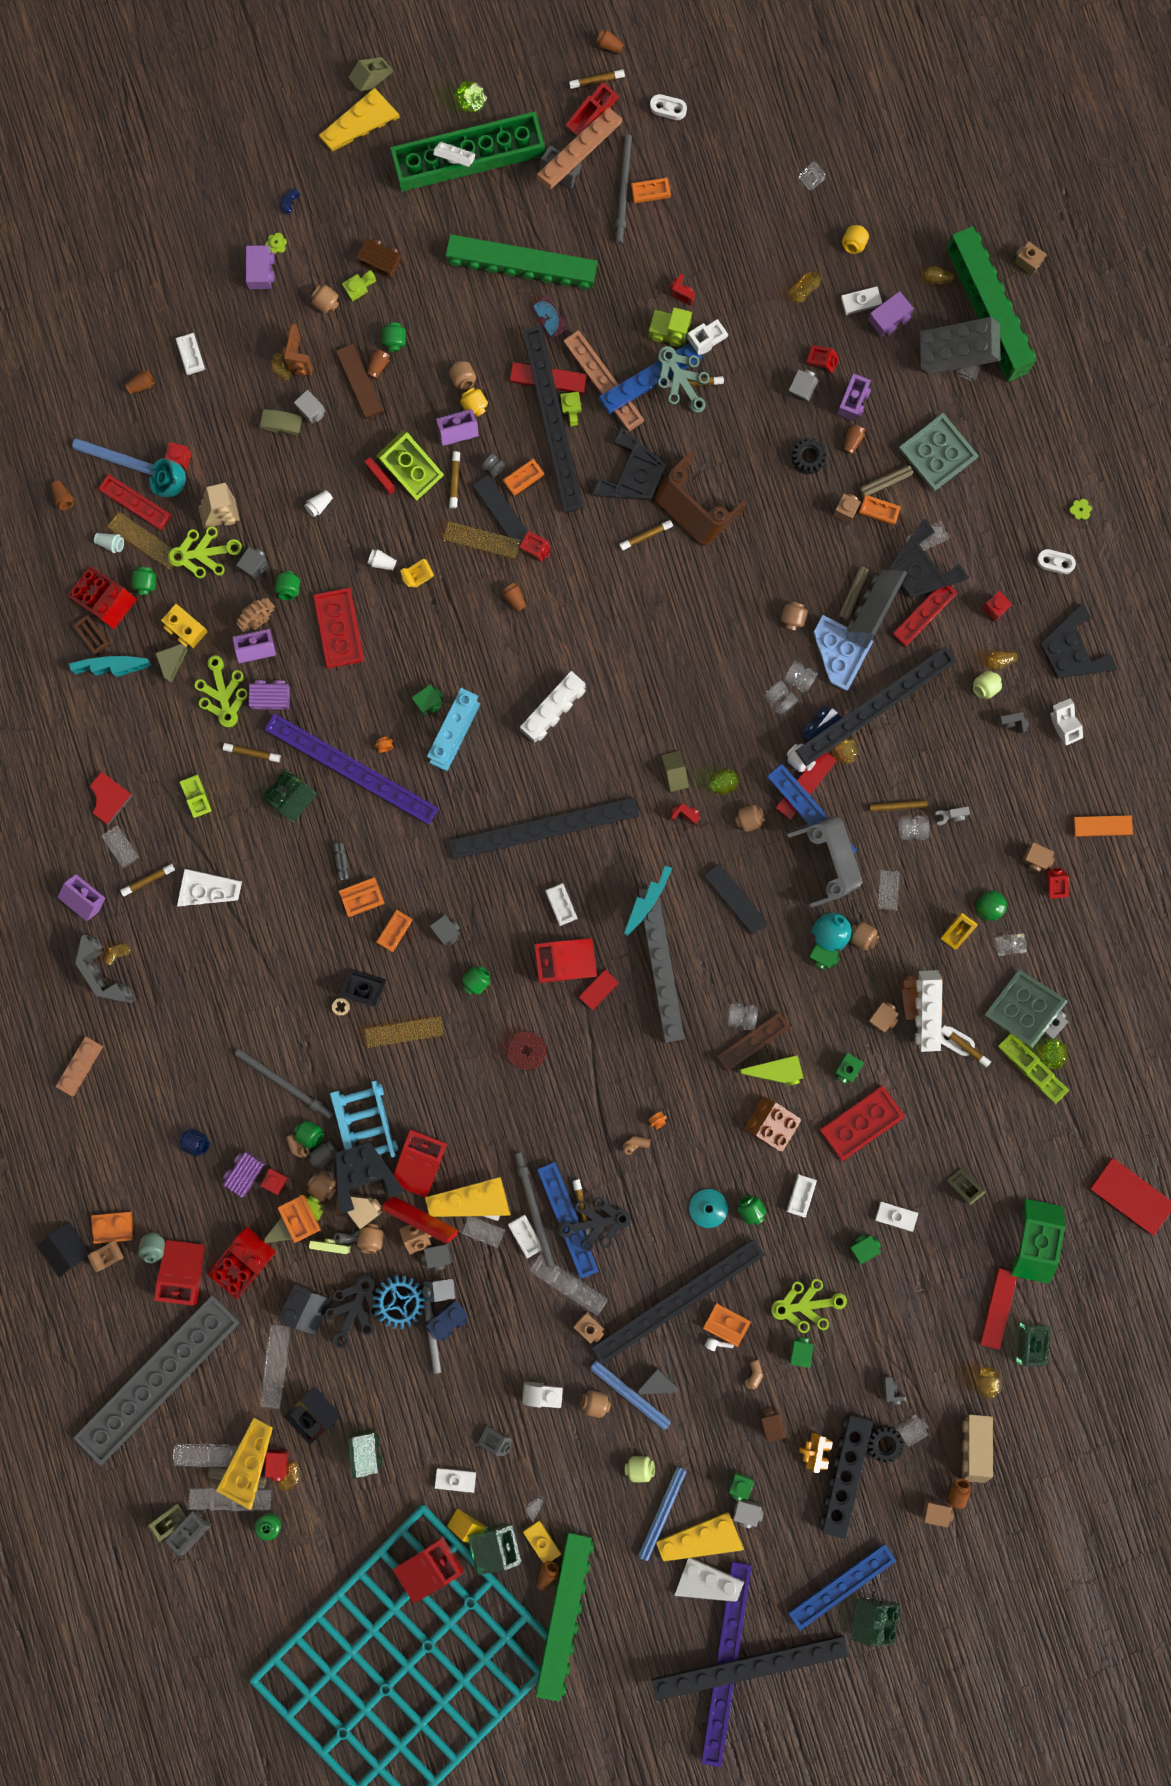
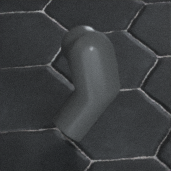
(347, 1238)

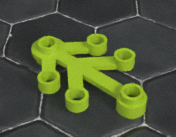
(202, 552)
(222, 694)
(805, 1306)

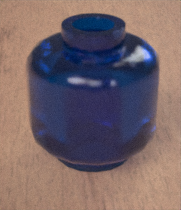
(194, 1142)

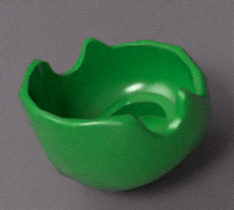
(991, 906)

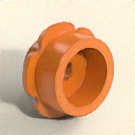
(384, 744)
(657, 1120)

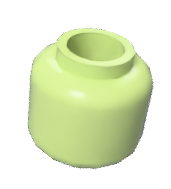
(987, 685)
(640, 1469)

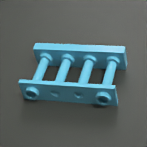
(454, 729)
(345, 1119)

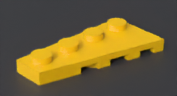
(363, 117)
(474, 1200)
(246, 1466)
(703, 1539)

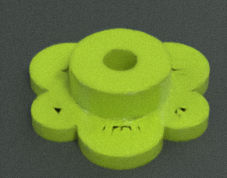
(279, 246)
(1083, 505)

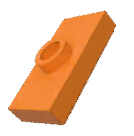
(650, 190)
(523, 477)
(879, 510)
(394, 931)

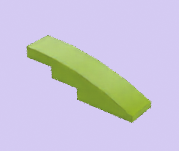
(1033, 1068)

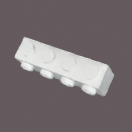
(552, 707)
(929, 1011)

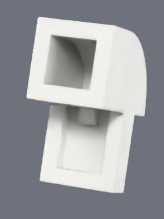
(705, 337)
(1066, 723)
(540, 1395)

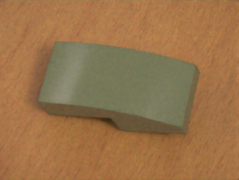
(280, 421)

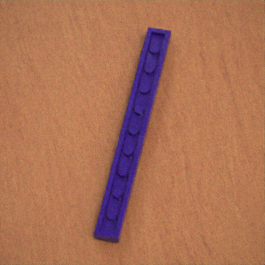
(351, 769)
(728, 1650)

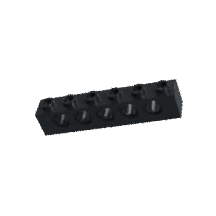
(839, 1526)

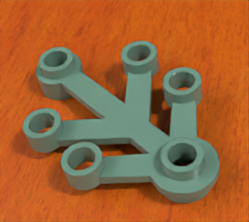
(680, 377)

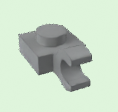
(956, 814)

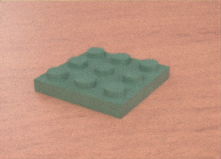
(938, 452)
(1026, 1008)

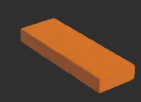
(1102, 826)

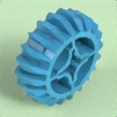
(390, 1306)

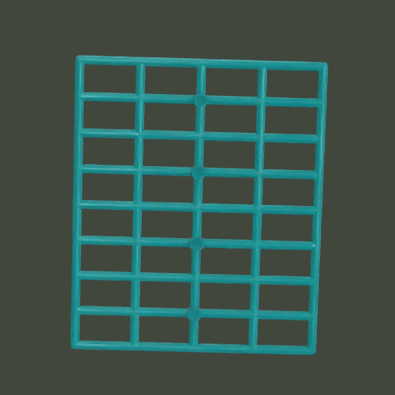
(386, 1686)

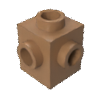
(414, 1239)

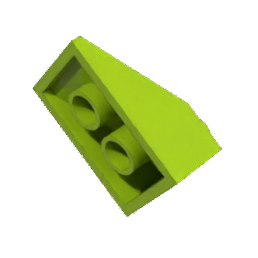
(409, 465)
(781, 1071)

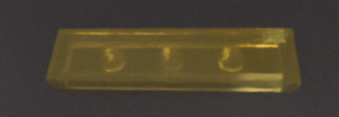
(142, 539)
(482, 540)
(404, 1032)

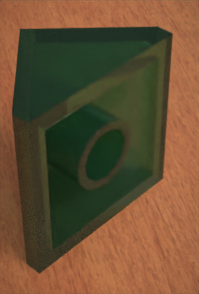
(1033, 1345)

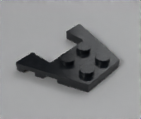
(639, 476)
(921, 572)
(1067, 652)
(359, 1167)

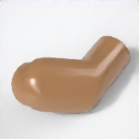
(635, 1142)
(295, 1148)
(756, 1377)

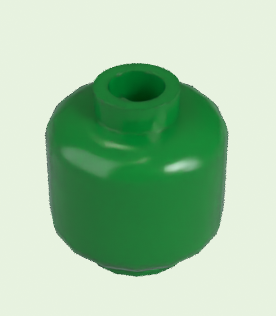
(393, 337)
(143, 580)
(287, 585)
(476, 980)
(308, 1134)
(751, 1210)
(261, 1526)

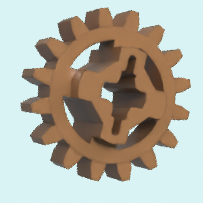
(255, 614)

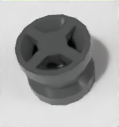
(493, 465)

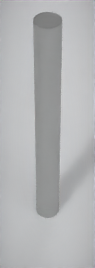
(432, 1342)

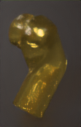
(278, 366)
(116, 951)
(291, 1479)

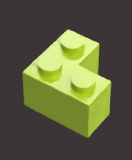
(670, 327)

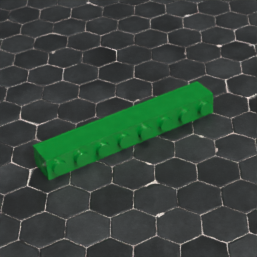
(521, 261)
(563, 1616)

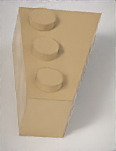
(218, 506)
(977, 1449)

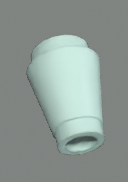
(111, 542)

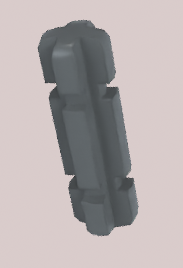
(341, 862)

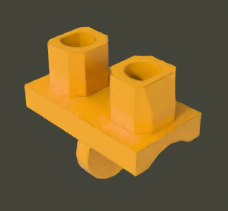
(813, 1452)

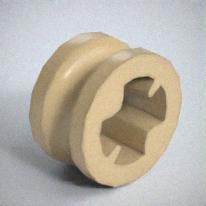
(334, 1006)

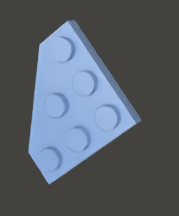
(839, 655)

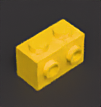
(184, 626)

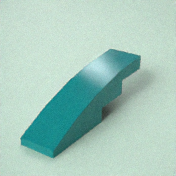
(116, 664)
(643, 906)

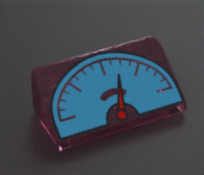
(549, 316)

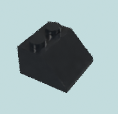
(304, 1309)
(312, 1415)

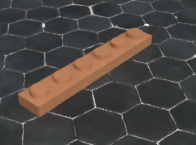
(579, 148)
(600, 377)

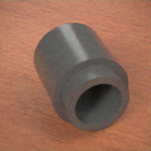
(322, 1155)

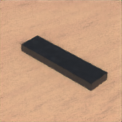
(500, 508)
(735, 899)

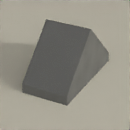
(657, 1383)

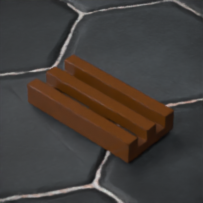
(101, 648)

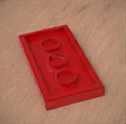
(338, 628)
(862, 1123)
(1132, 1196)

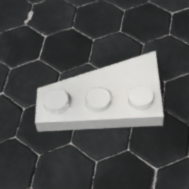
(708, 1583)

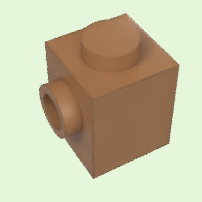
(1029, 258)
(847, 508)
(1038, 857)
(884, 1017)
(589, 1328)
(937, 1513)

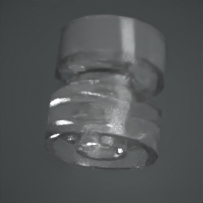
(800, 677)
(778, 691)
(913, 828)
(742, 1016)

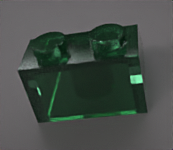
(364, 1453)

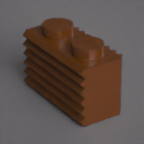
(379, 258)
(771, 1424)

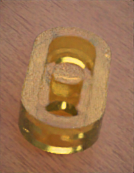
(804, 287)

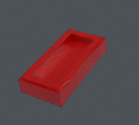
(379, 475)
(598, 989)

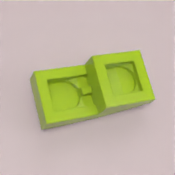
(195, 796)

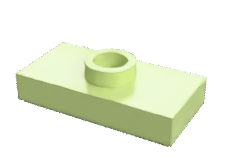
(330, 1246)

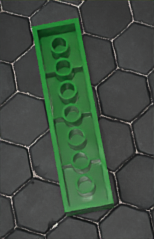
(492, 143)
(989, 300)

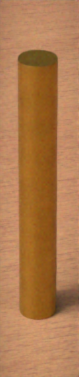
(898, 805)

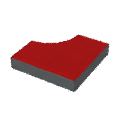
(109, 796)

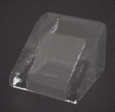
(812, 176)
(533, 1507)

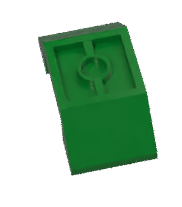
(1039, 1241)

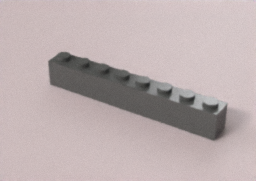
(662, 972)

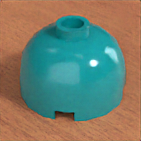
(167, 478)
(832, 931)

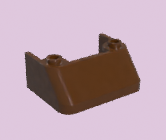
(686, 512)

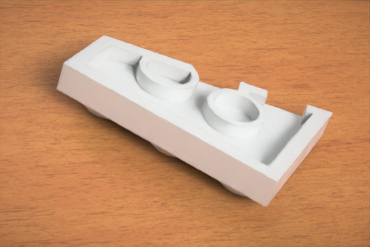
(207, 888)

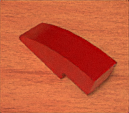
(592, 108)

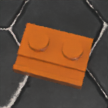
(361, 897)
(299, 1218)
(112, 1227)
(726, 1324)

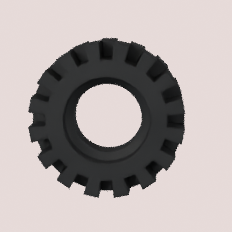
(808, 445)
(894, 1452)

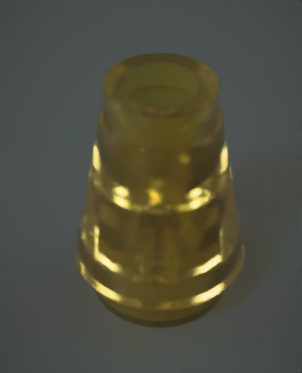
(937, 275)
(999, 660)

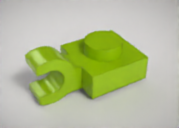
(357, 286)
(571, 405)

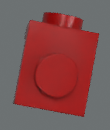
(690, 814)

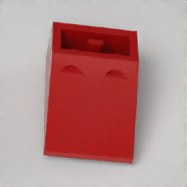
(102, 597)
(565, 960)
(419, 1162)
(242, 1262)
(180, 1273)
(428, 1570)

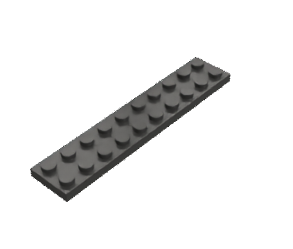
(156, 1380)

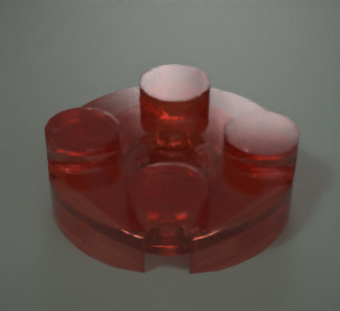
(532, 1041)

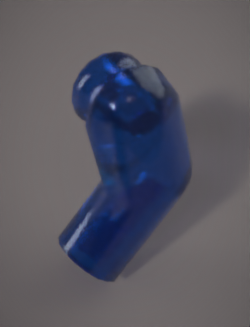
(287, 199)

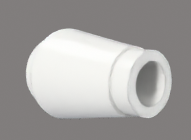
(318, 503)
(381, 560)

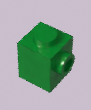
(428, 700)
(824, 958)
(848, 1068)
(865, 1248)
(801, 1352)
(740, 1485)

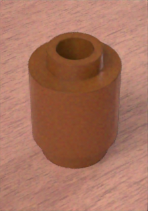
(959, 1493)

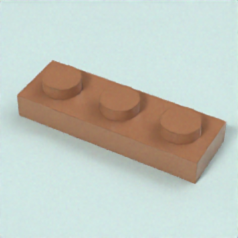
(79, 1066)

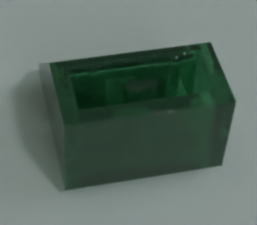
(289, 795)
(494, 1549)
(875, 1622)

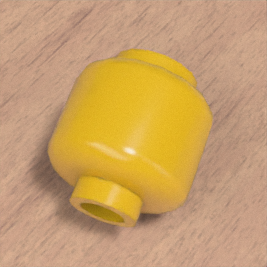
(855, 239)
(474, 400)

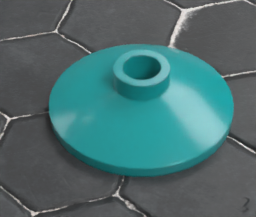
(700, 1201)

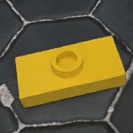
(542, 1542)

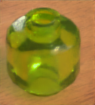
(724, 781)
(1054, 1054)

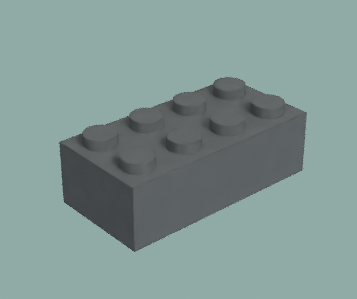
(960, 345)

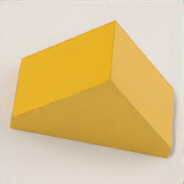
(958, 931)
(464, 1525)

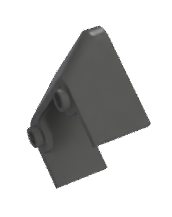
(834, 833)

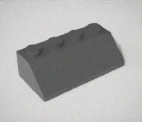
(876, 605)

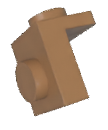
(105, 1256)

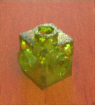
(470, 96)

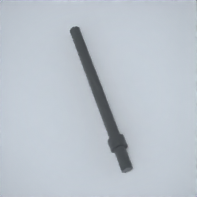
(620, 222)
(315, 1105)
(523, 1172)

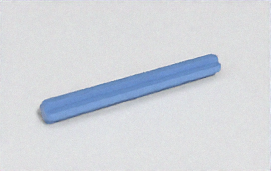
(113, 456)
(630, 1395)
(662, 1513)

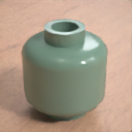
(151, 1247)

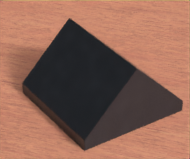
(363, 988)
(64, 1249)

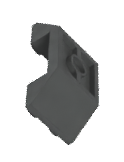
(89, 950)

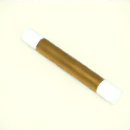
(596, 79)
(712, 381)
(454, 479)
(645, 535)
(251, 752)
(148, 879)
(964, 1045)
(579, 1196)

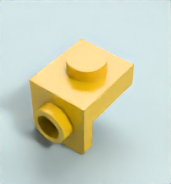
(417, 574)

